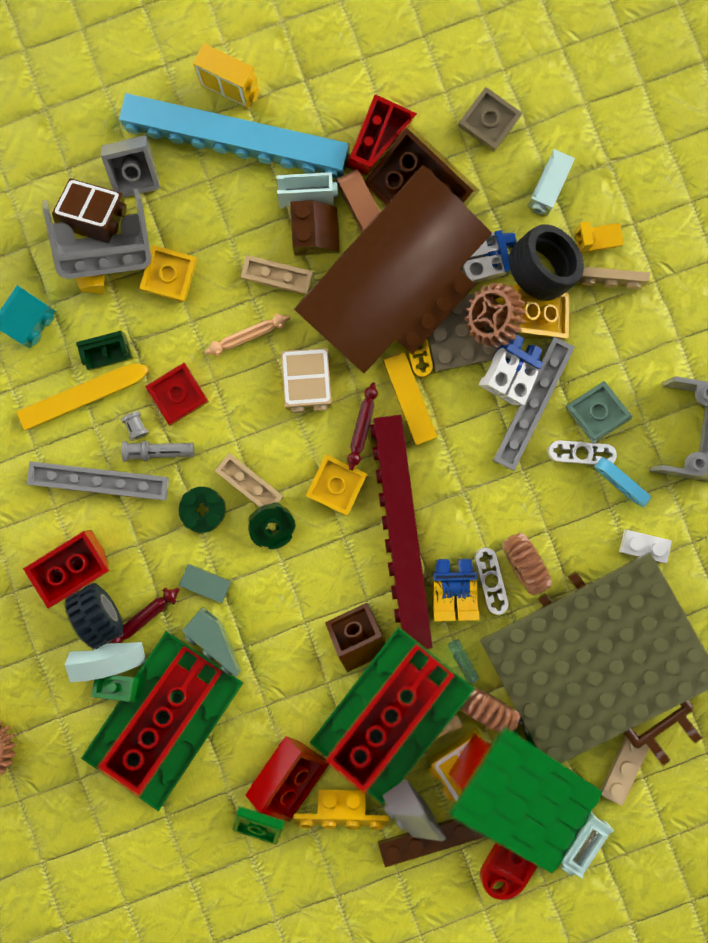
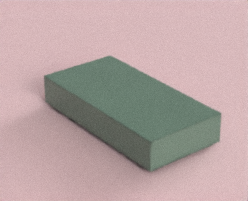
(205, 583)

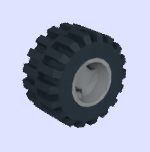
(94, 616)

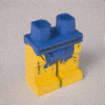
(454, 583)

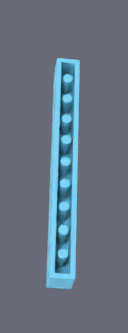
(233, 136)

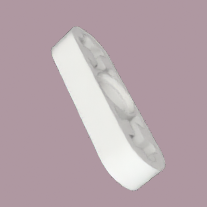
(564, 445)
(500, 585)

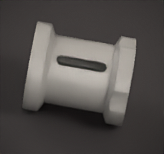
(134, 426)

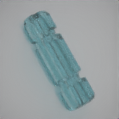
(463, 661)

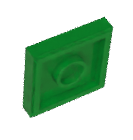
(258, 825)

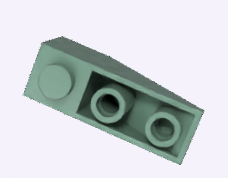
(211, 636)

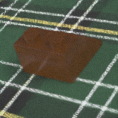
(314, 228)
(355, 637)

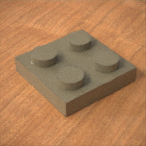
(490, 119)

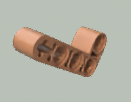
(358, 198)

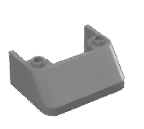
(94, 257)
(696, 463)

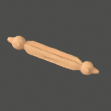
(247, 334)

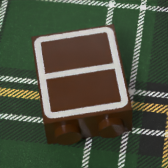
(90, 210)

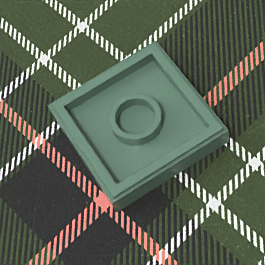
(598, 412)

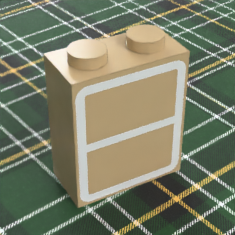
(306, 379)

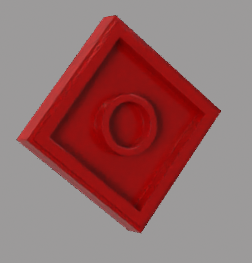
(177, 394)

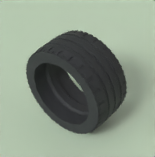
(561, 253)

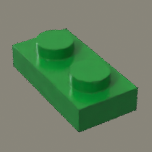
(116, 688)

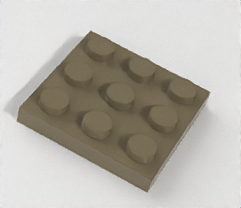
(452, 344)

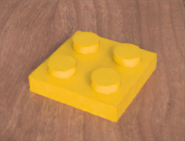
(168, 274)
(336, 485)

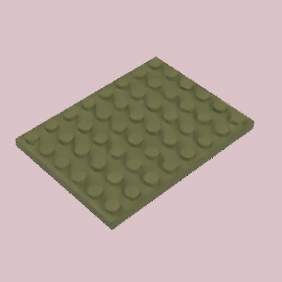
(600, 660)

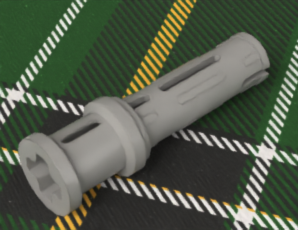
(146, 450)

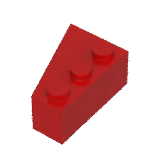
(378, 133)

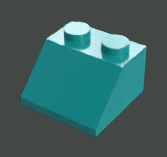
(24, 317)

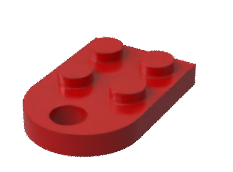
(508, 868)

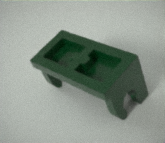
(104, 350)

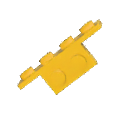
(341, 808)

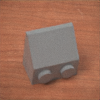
(130, 166)
(412, 812)

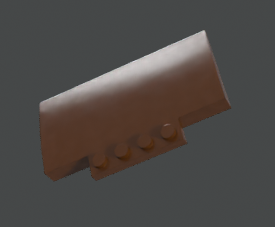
(397, 274)

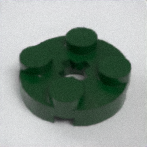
(191, 501)
(268, 514)

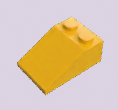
(543, 317)

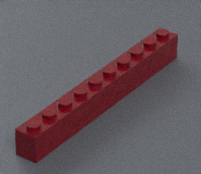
(401, 528)

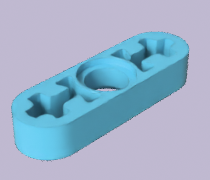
(622, 482)

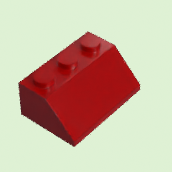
(68, 568)
(286, 779)

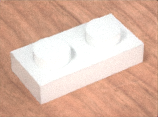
(640, 544)

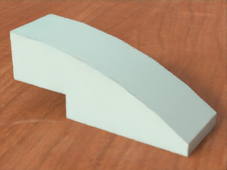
(104, 661)

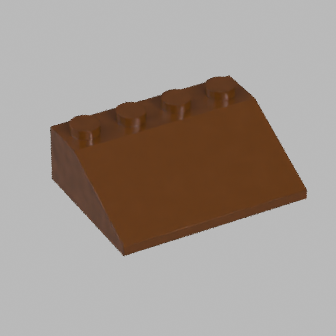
(405, 158)

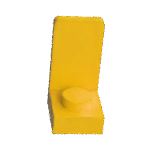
(598, 237)

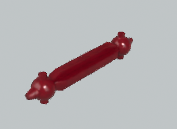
(362, 426)
(147, 614)

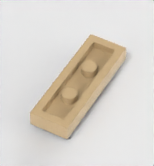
(276, 275)
(612, 278)
(247, 481)
(623, 771)

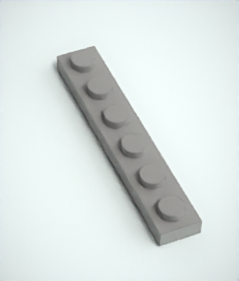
(528, 415)
(98, 480)

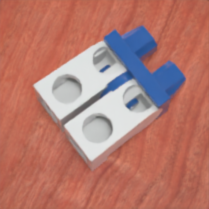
(491, 258)
(513, 372)

